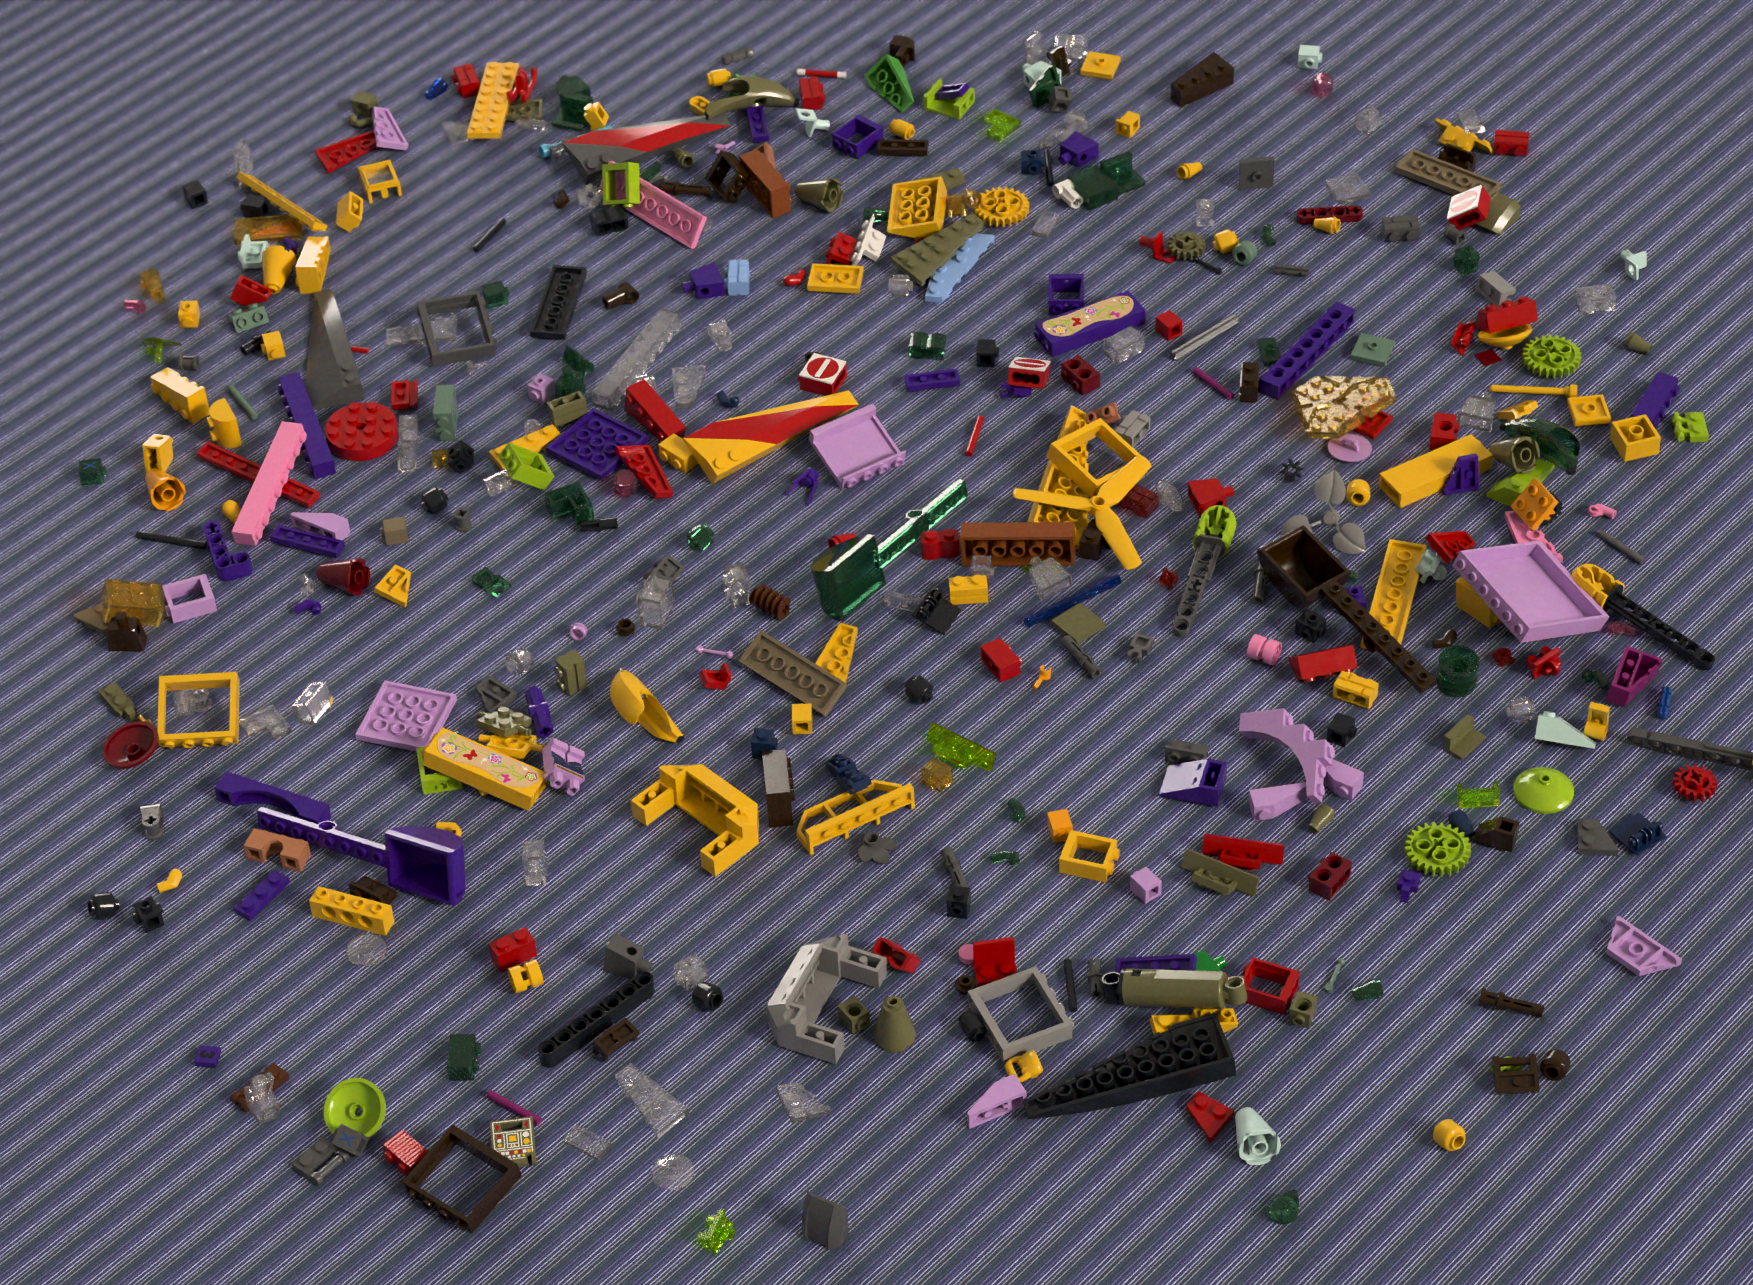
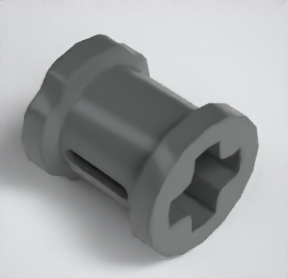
(1455, 234)
(188, 361)
(463, 523)

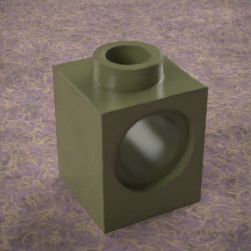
(363, 103)
(1303, 1009)
(853, 1015)

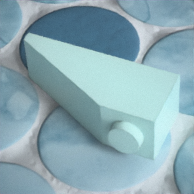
(1558, 730)

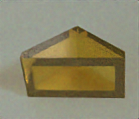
(956, 205)

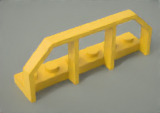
(867, 811)

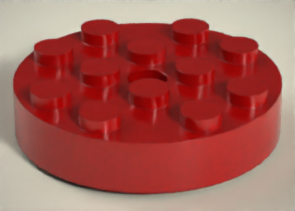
(354, 443)

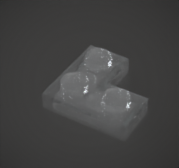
(268, 719)

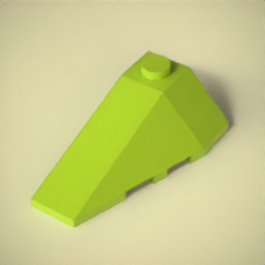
(1512, 486)

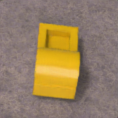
(1597, 721)

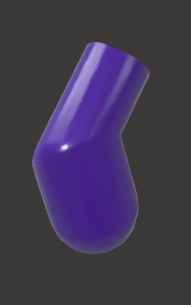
(291, 245)
(308, 604)

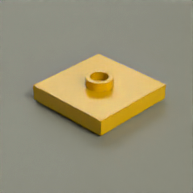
(1100, 65)
(1588, 410)

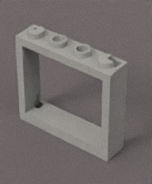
(1036, 1041)

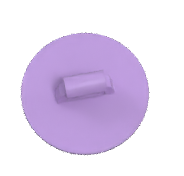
(1350, 448)

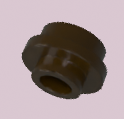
(625, 627)
(964, 984)

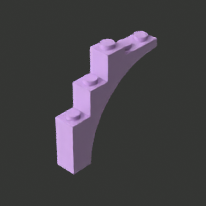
(1278, 727)

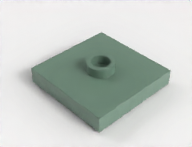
(1372, 350)

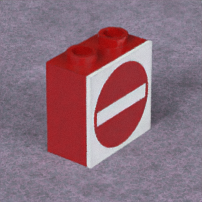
(1469, 207)
(1029, 372)
(822, 375)

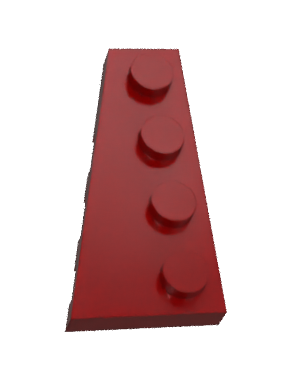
(345, 151)
(645, 466)

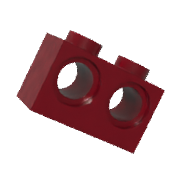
(1080, 375)
(1329, 875)

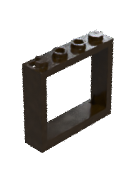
(451, 1138)

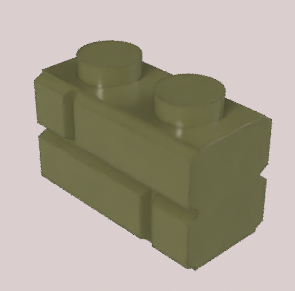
(567, 408)
(570, 673)

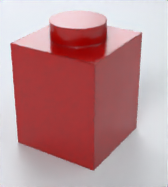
(1168, 325)

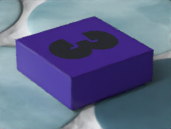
(207, 1056)

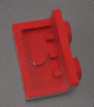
(841, 248)

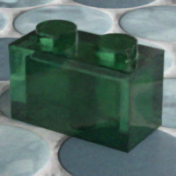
(462, 1057)

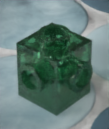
(1466, 260)

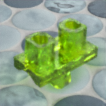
(718, 1232)

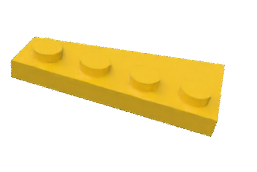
(534, 441)

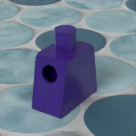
(1078, 150)
(705, 282)

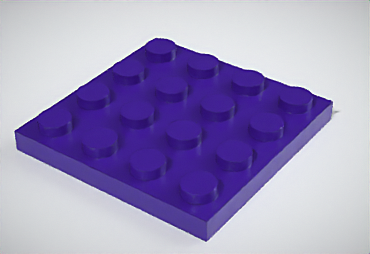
(592, 443)

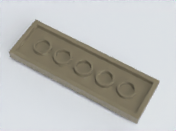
(1443, 174)
(793, 673)

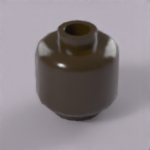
(1555, 1065)

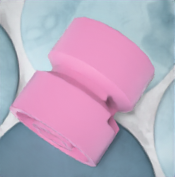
(1262, 649)

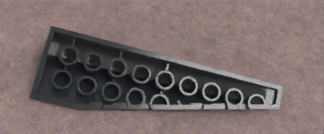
(1170, 1062)

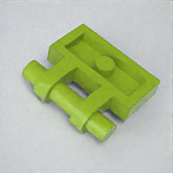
(1695, 427)

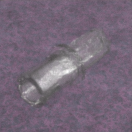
(531, 124)

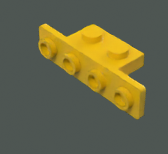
(1459, 138)

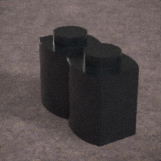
(609, 220)

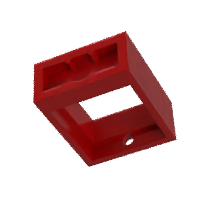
(1275, 973)

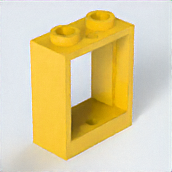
(1087, 869)

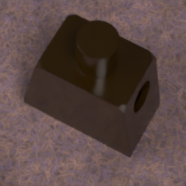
(126, 634)

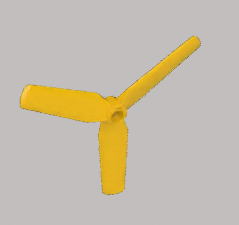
(1099, 507)

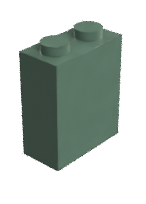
(445, 412)

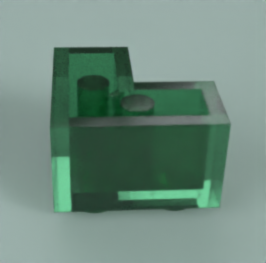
(569, 501)

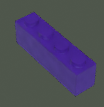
(1657, 398)

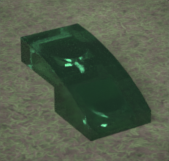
(490, 583)

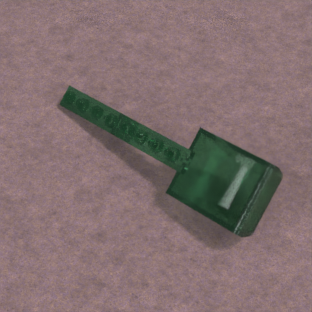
(854, 568)

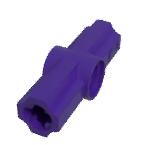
(539, 712)

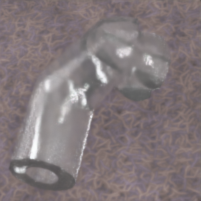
(308, 584)

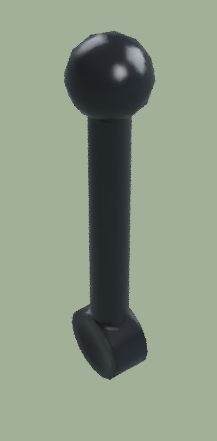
(1218, 270)

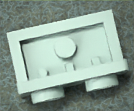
(251, 253)

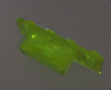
(959, 749)

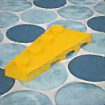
(839, 651)

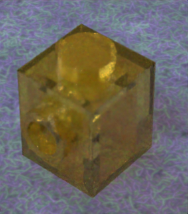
(937, 775)

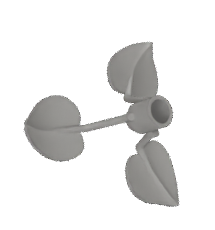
(1332, 490)

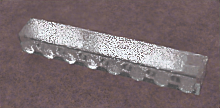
(636, 359)

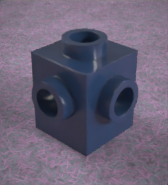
(1032, 162)

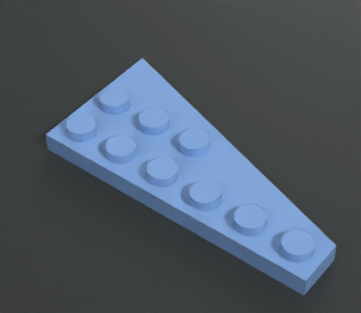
(950, 274)

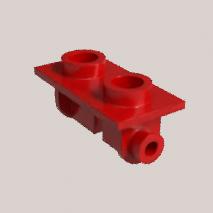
(1462, 336)

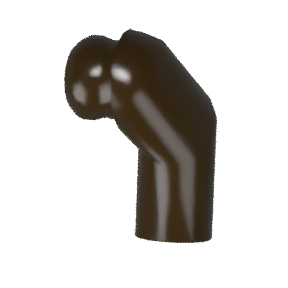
(562, 200)
(1448, 640)

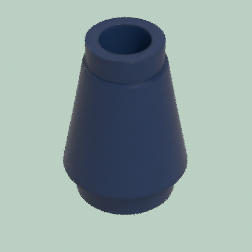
(1460, 820)

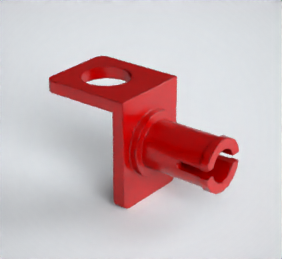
(1157, 247)

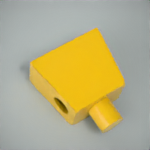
(157, 452)

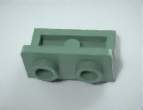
(248, 318)

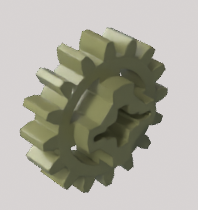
(1186, 245)

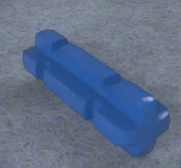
(1664, 702)

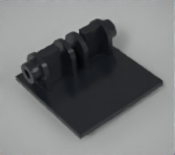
(936, 611)

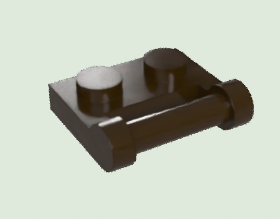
(1515, 1081)

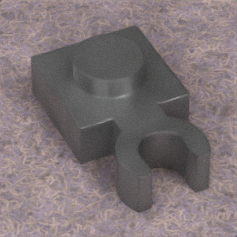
(1140, 646)

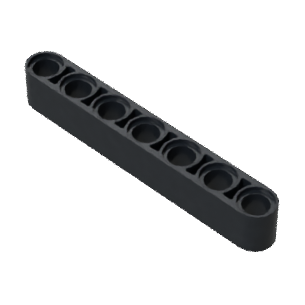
(596, 1019)

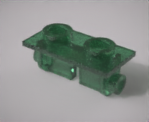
(577, 361)

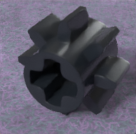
(1289, 474)

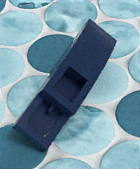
(847, 774)

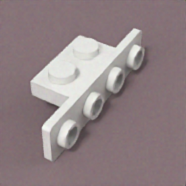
(869, 243)

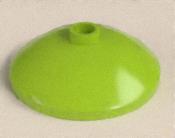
(1543, 790)
(346, 1100)

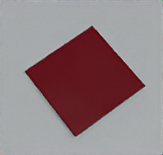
(1488, 357)

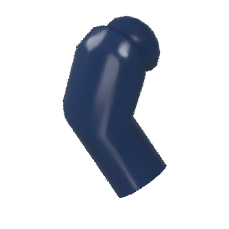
(725, 401)

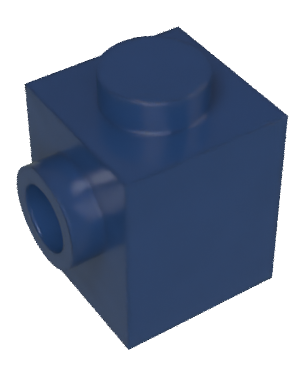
(762, 741)

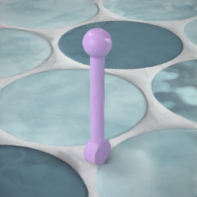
(699, 649)

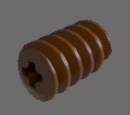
(770, 601)

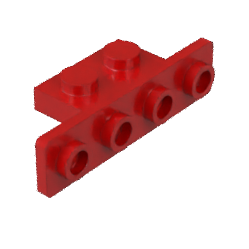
(1243, 851)

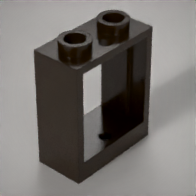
(716, 176)

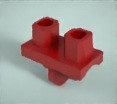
(1546, 664)

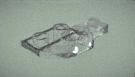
(408, 443)

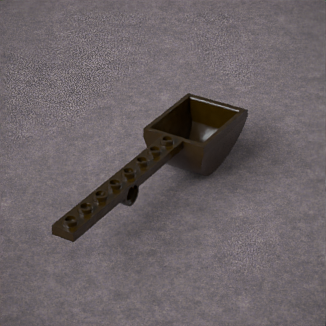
(1308, 571)

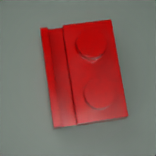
(404, 394)

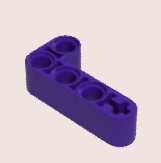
(227, 566)

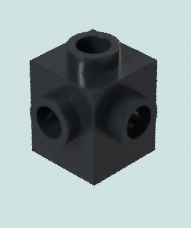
(460, 457)
(1310, 626)
(148, 914)

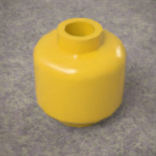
(1225, 241)
(1358, 492)
(1449, 1135)

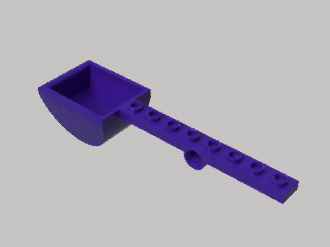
(416, 857)

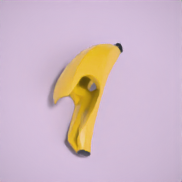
(627, 699)

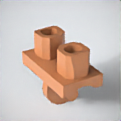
(1107, 413)

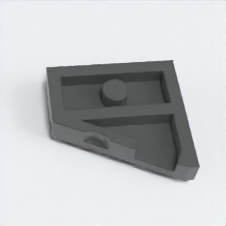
(495, 694)
(1594, 839)

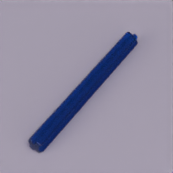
(1072, 601)

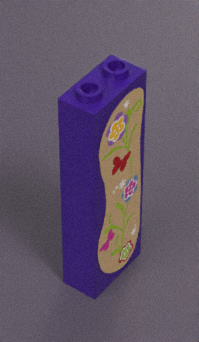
(1089, 323)

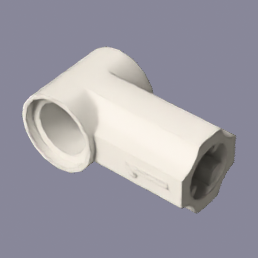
(1067, 192)

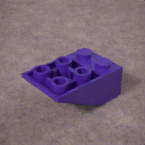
(1195, 781)

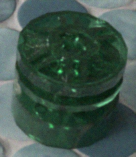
(1457, 671)

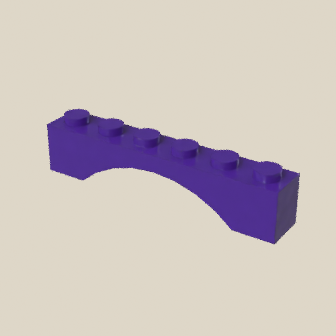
(241, 790)

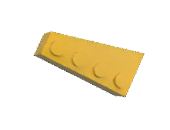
(312, 265)
(181, 394)

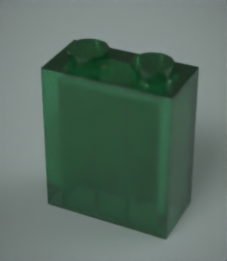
(1094, 187)

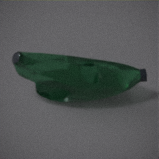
(1555, 442)

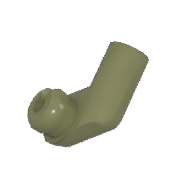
(353, 121)

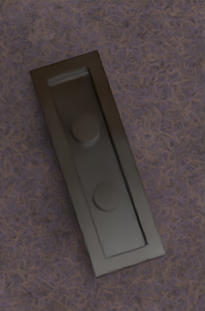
(902, 147)

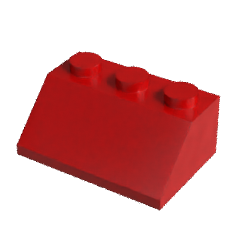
(1507, 315)
(1323, 663)

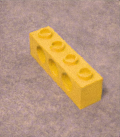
(351, 911)

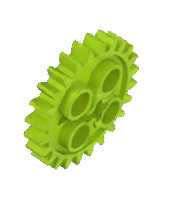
(1551, 356)
(1437, 849)

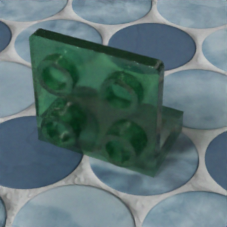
(572, 111)

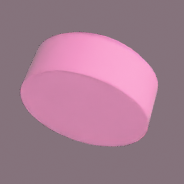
(966, 954)

